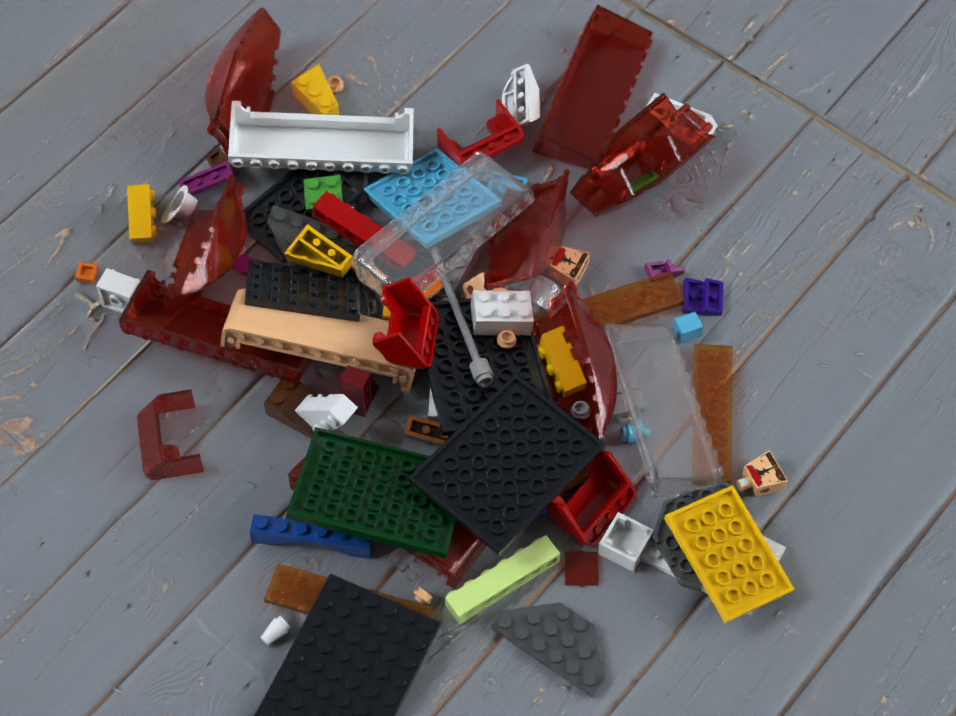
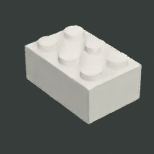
(501, 311)

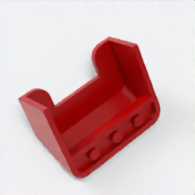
(504, 136)
(410, 328)
(595, 501)

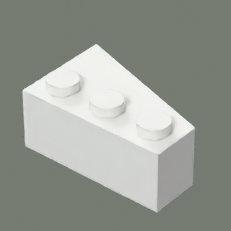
(327, 411)

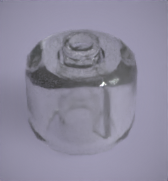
(541, 292)

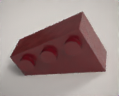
(358, 388)

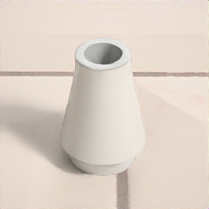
(275, 630)

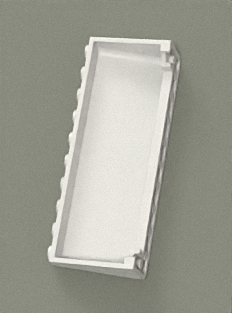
(321, 141)

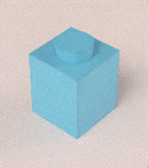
(687, 327)

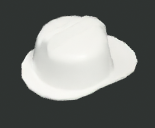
(181, 205)

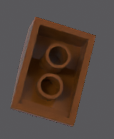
(284, 401)

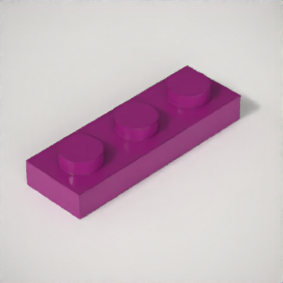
(207, 178)

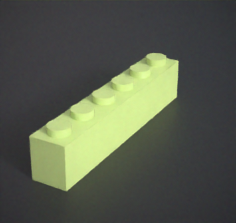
(502, 579)

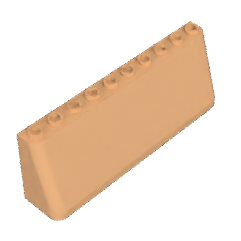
(312, 337)

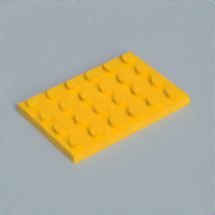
(728, 554)

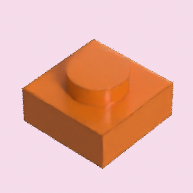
(86, 272)

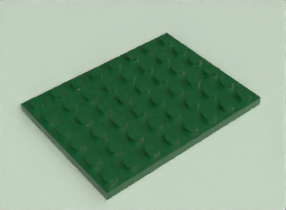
(367, 494)

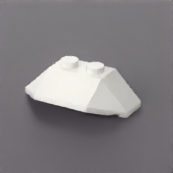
(522, 95)

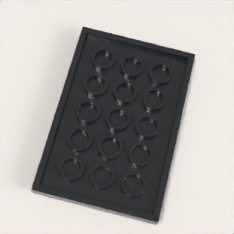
(290, 195)
(302, 290)

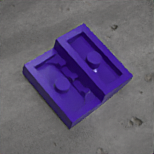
(703, 297)

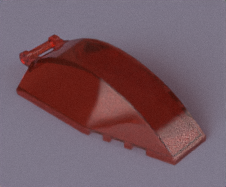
(243, 74)
(654, 120)
(531, 238)
(208, 247)
(593, 354)

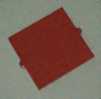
(581, 568)

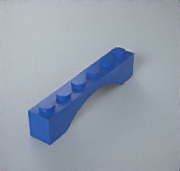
(276, 530)

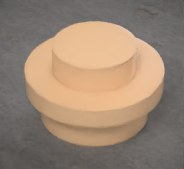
(335, 84)
(506, 339)
(422, 596)

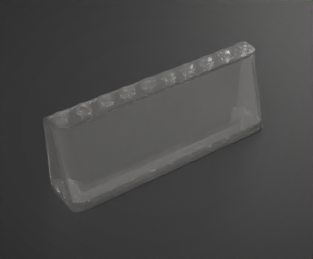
(443, 226)
(663, 409)

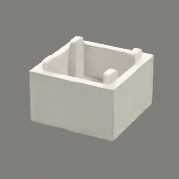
(116, 289)
(625, 542)

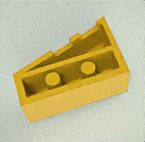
(315, 93)
(141, 213)
(319, 253)
(561, 362)

